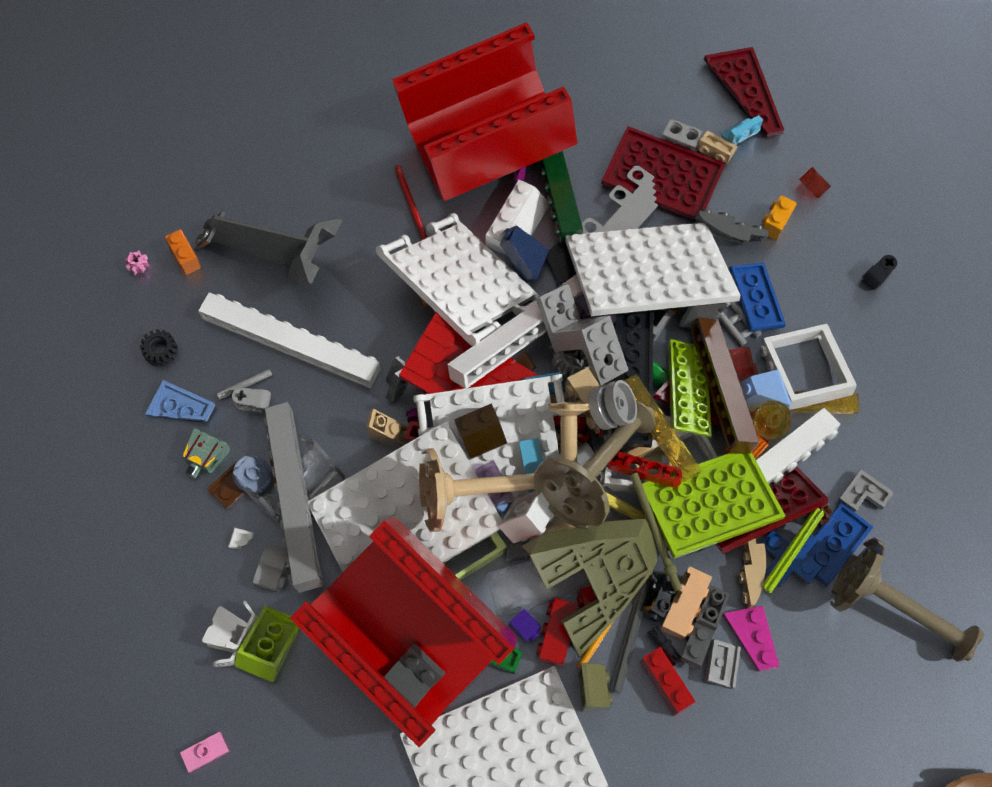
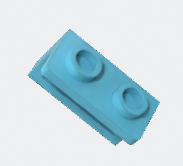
(742, 130)

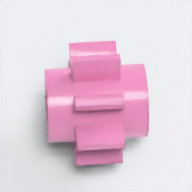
(136, 262)

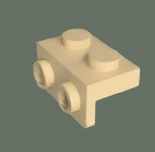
(716, 147)

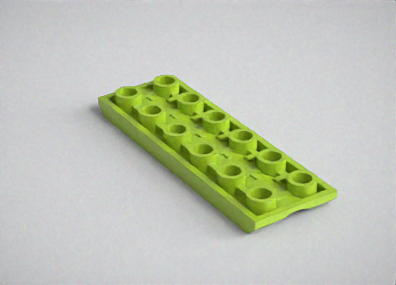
(688, 390)

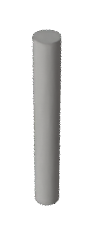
(245, 383)

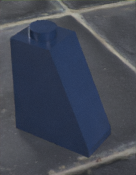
(524, 252)

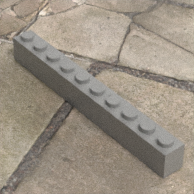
(293, 498)

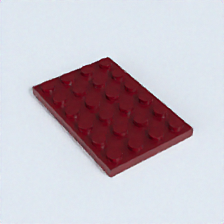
(681, 176)

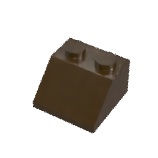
(480, 431)

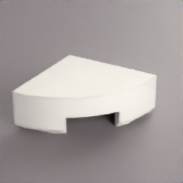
(240, 538)

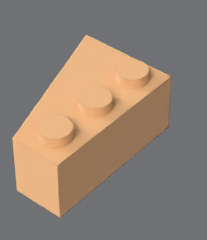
(686, 604)

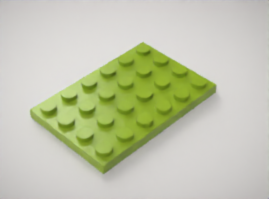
(714, 505)

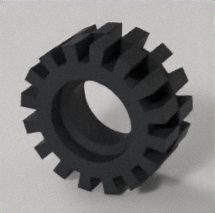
(154, 338)

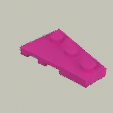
(754, 633)

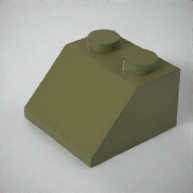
(593, 687)

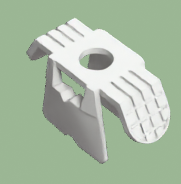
(228, 633)

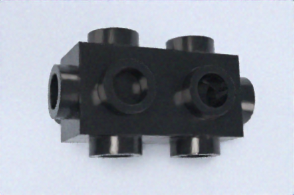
(658, 597)

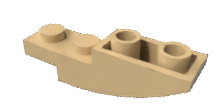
(753, 573)

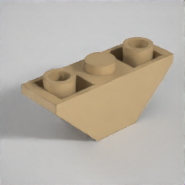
(385, 429)

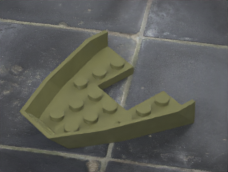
(615, 561)

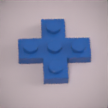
(801, 565)

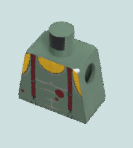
(203, 453)

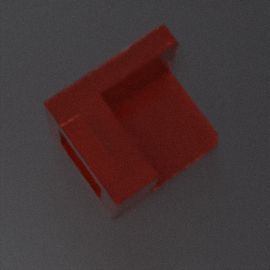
(815, 182)

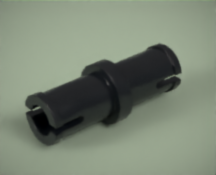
(661, 641)

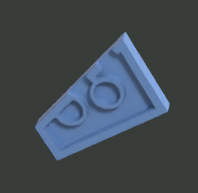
(178, 403)

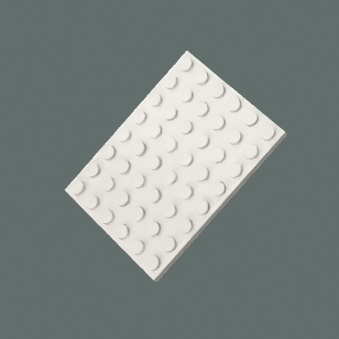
(650, 269)
(391, 489)
(509, 740)

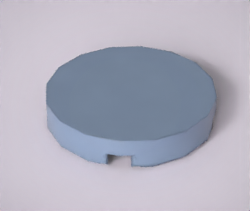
(252, 473)

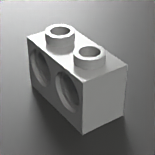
(682, 134)

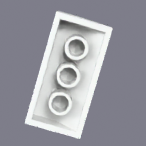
(522, 208)

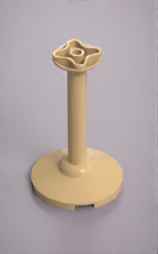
(568, 413)
(439, 488)

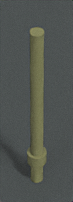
(670, 569)

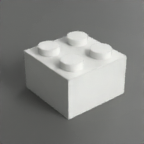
(526, 517)

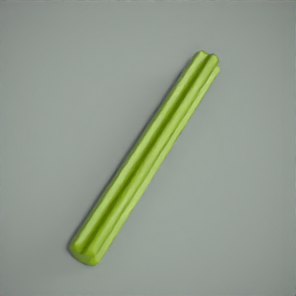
(792, 550)

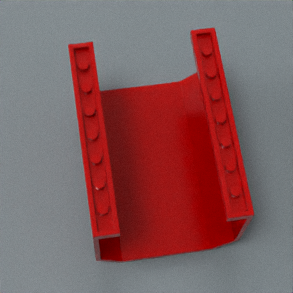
(484, 112)
(399, 598)

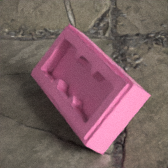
(204, 752)

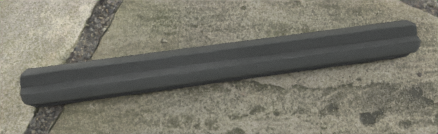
(629, 639)

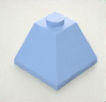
(763, 388)

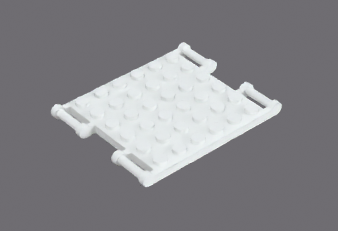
(459, 278)
(521, 412)

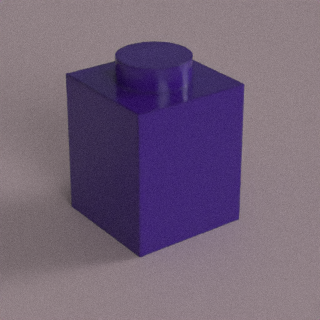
(525, 626)

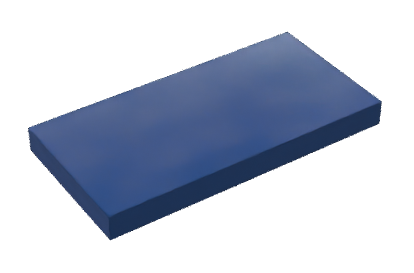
(757, 297)
(838, 541)

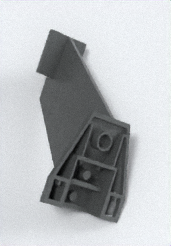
(270, 244)

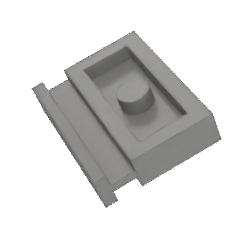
(722, 664)

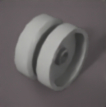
(613, 405)

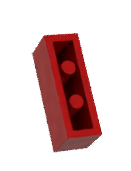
(556, 639)
(667, 681)

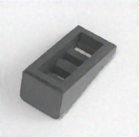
(515, 552)

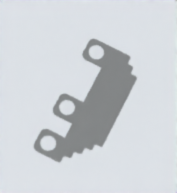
(634, 207)

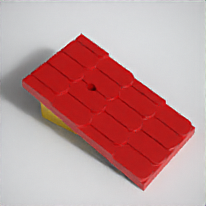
(440, 345)

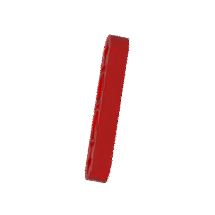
(645, 466)

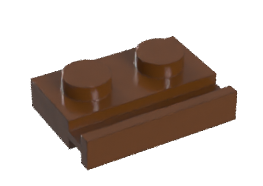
(225, 489)

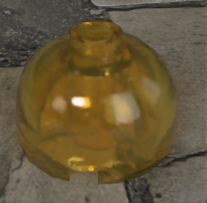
(771, 419)

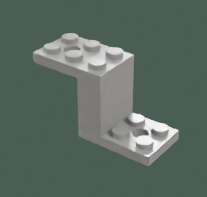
(592, 335)

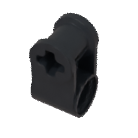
(880, 271)

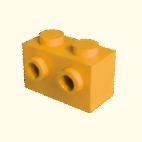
(779, 216)

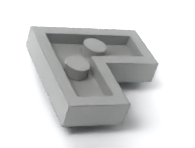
(866, 487)

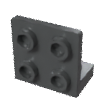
(414, 675)

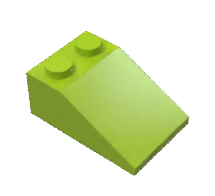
(267, 644)

